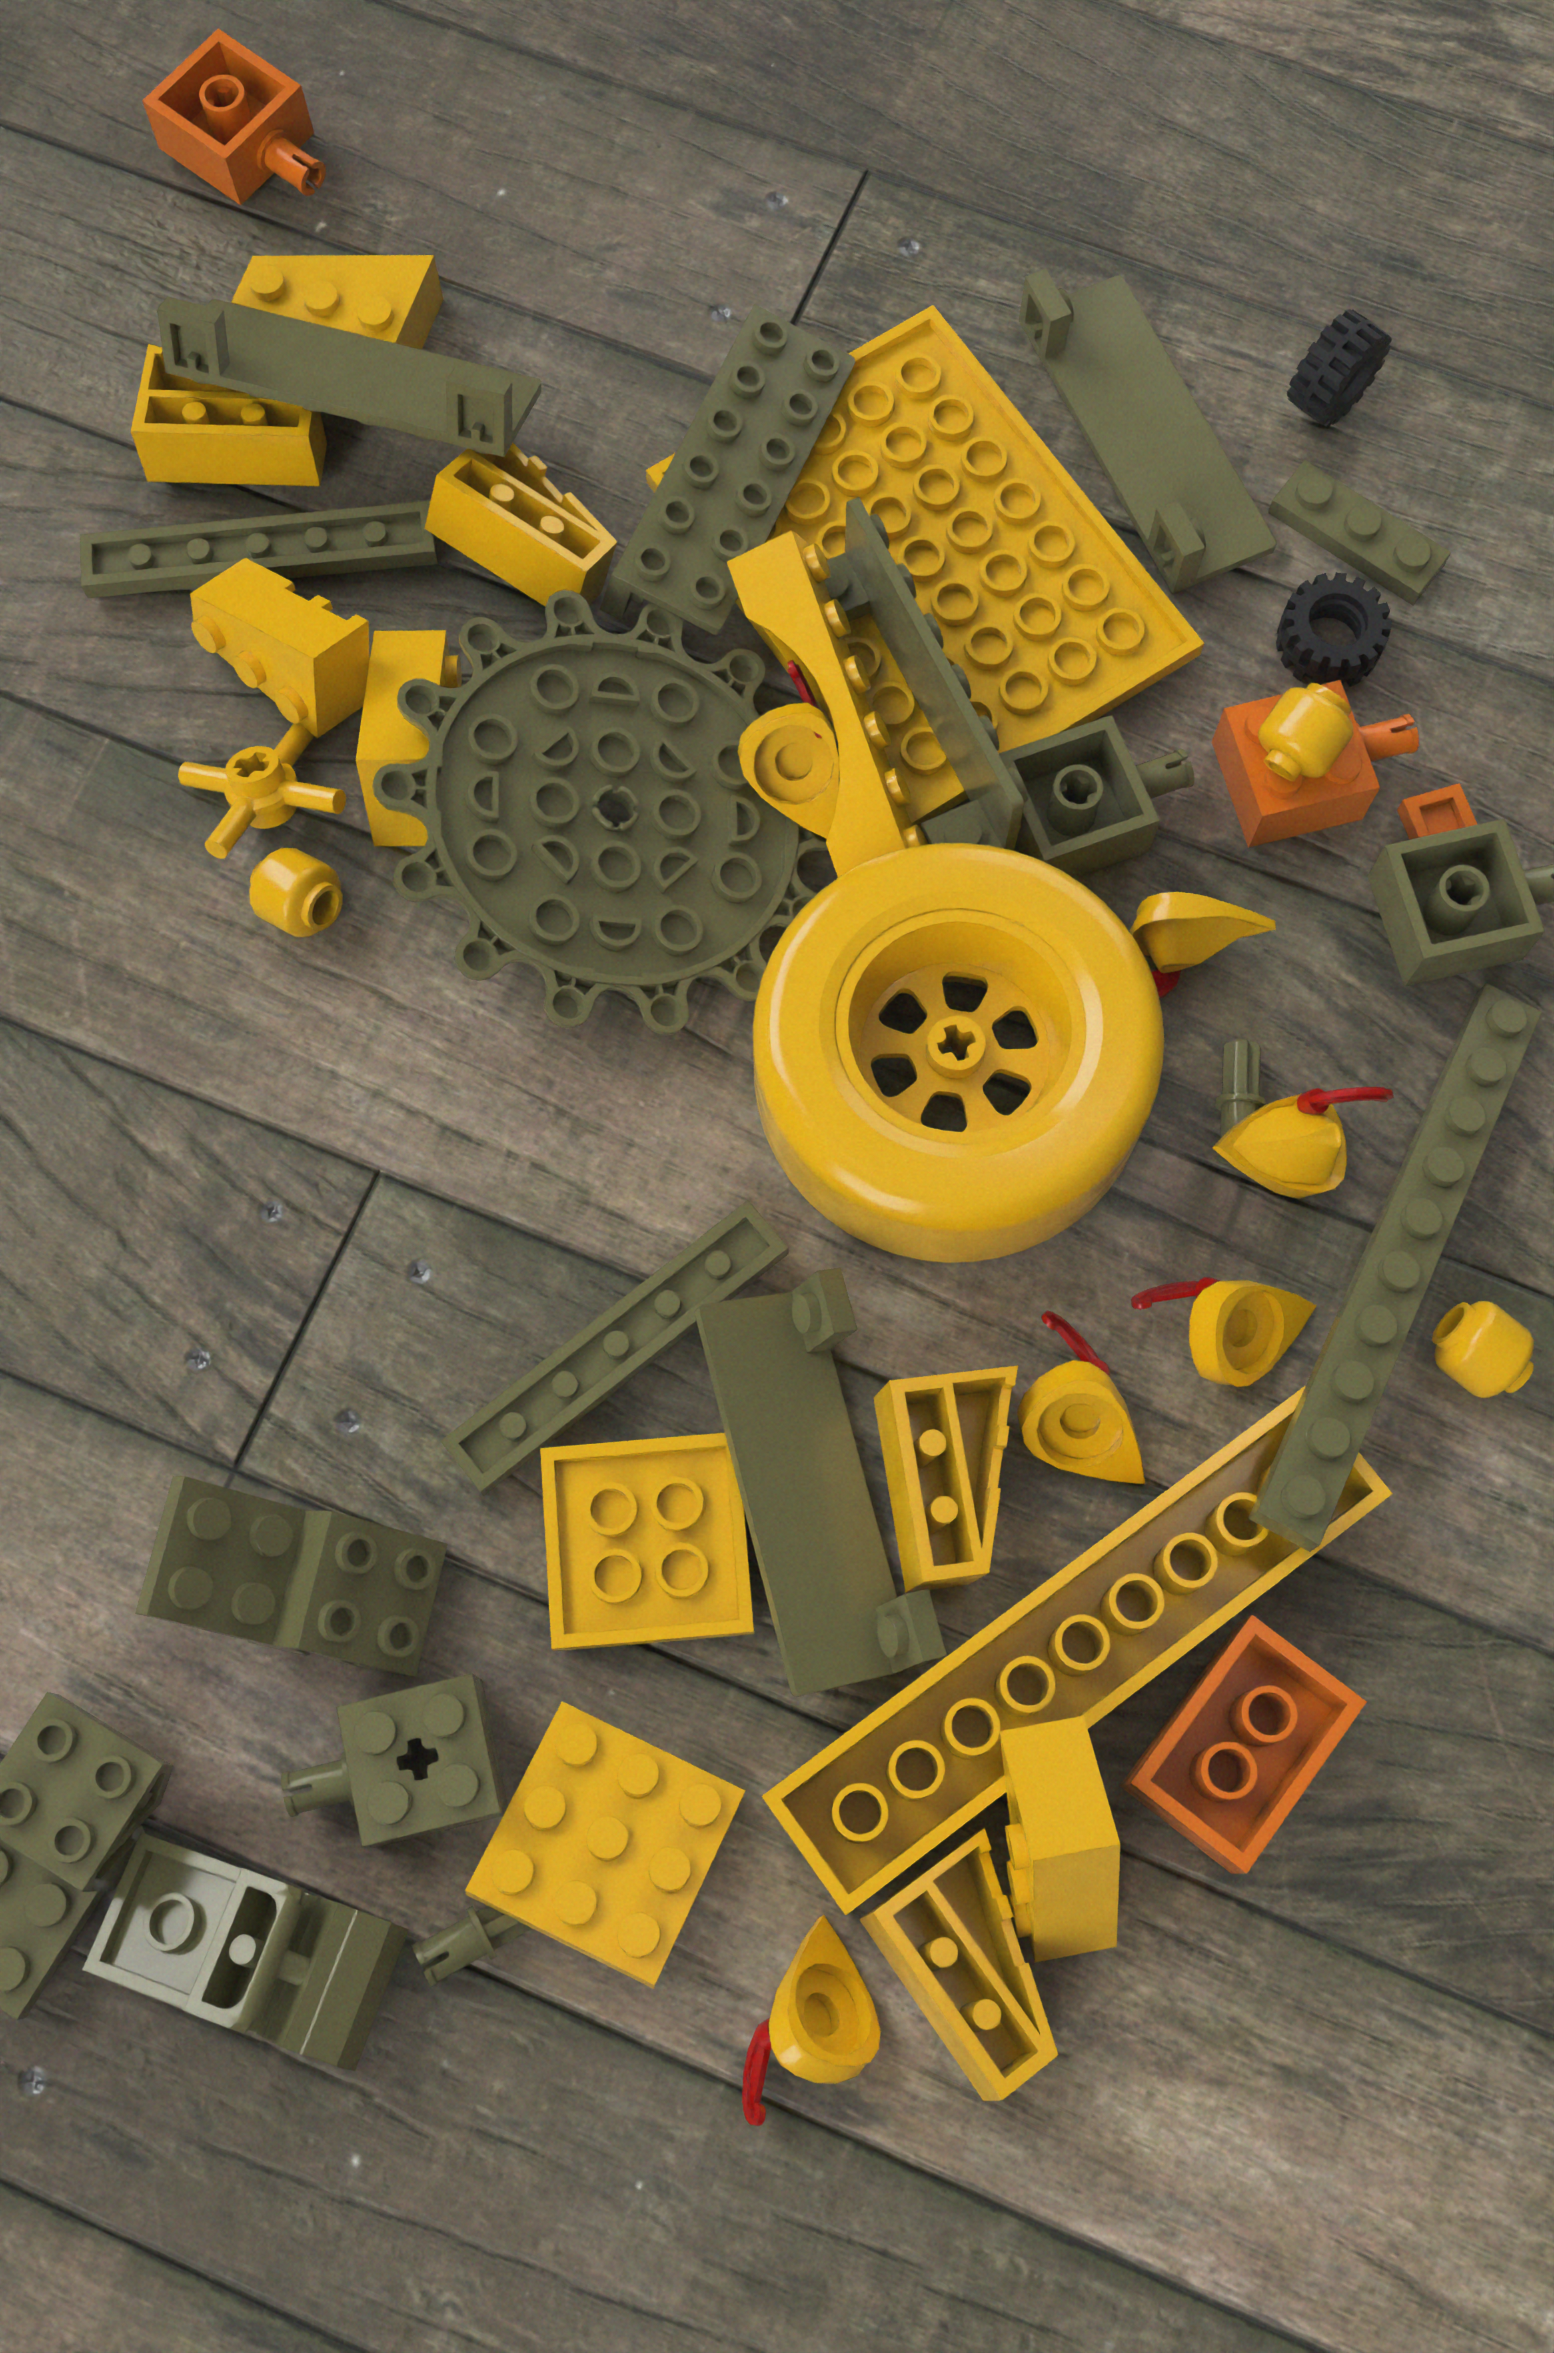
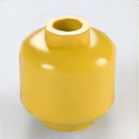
(1306, 732)
(295, 892)
(1483, 1349)

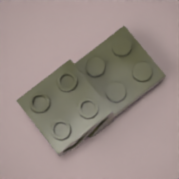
(292, 1577)
(66, 1834)
(246, 1951)

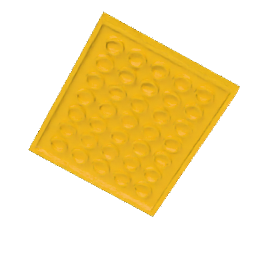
(1000, 550)

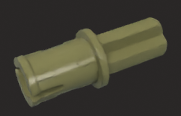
(1240, 1084)
(467, 1942)

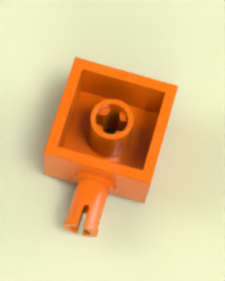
(234, 120)
(1281, 808)

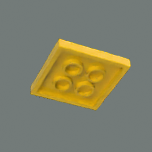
(644, 1542)
(606, 1844)

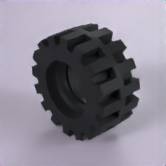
(1339, 367)
(1343, 602)

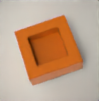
(1436, 812)

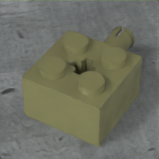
(1090, 798)
(1458, 901)
(375, 1770)

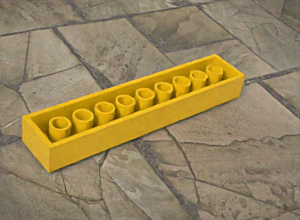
(1058, 1654)

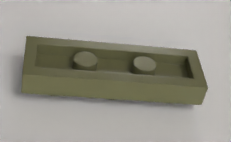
(1359, 532)

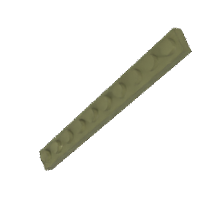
(1394, 1271)

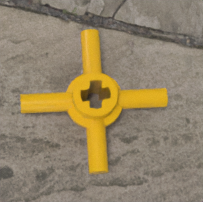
(260, 789)

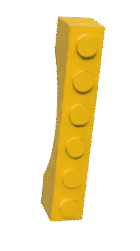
(787, 595)

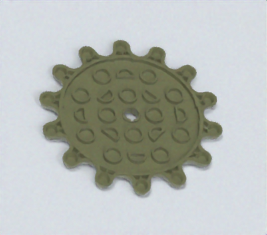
(534, 861)

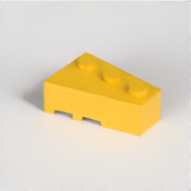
(360, 294)
(222, 434)
(520, 525)
(285, 644)
(383, 730)
(943, 1471)
(1059, 1841)
(964, 1967)

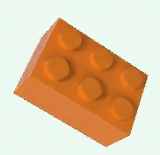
(1243, 1745)

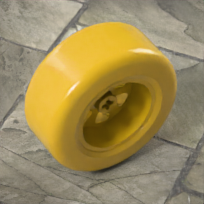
(1037, 949)

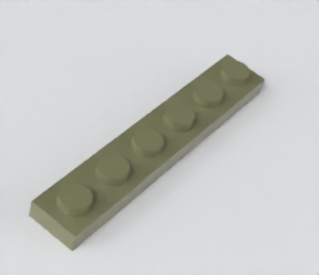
(284, 544)
(613, 1348)

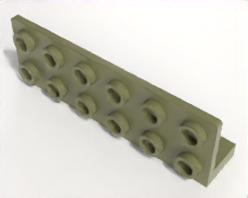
(346, 374)
(1144, 429)
(730, 472)
(871, 582)
(808, 1489)

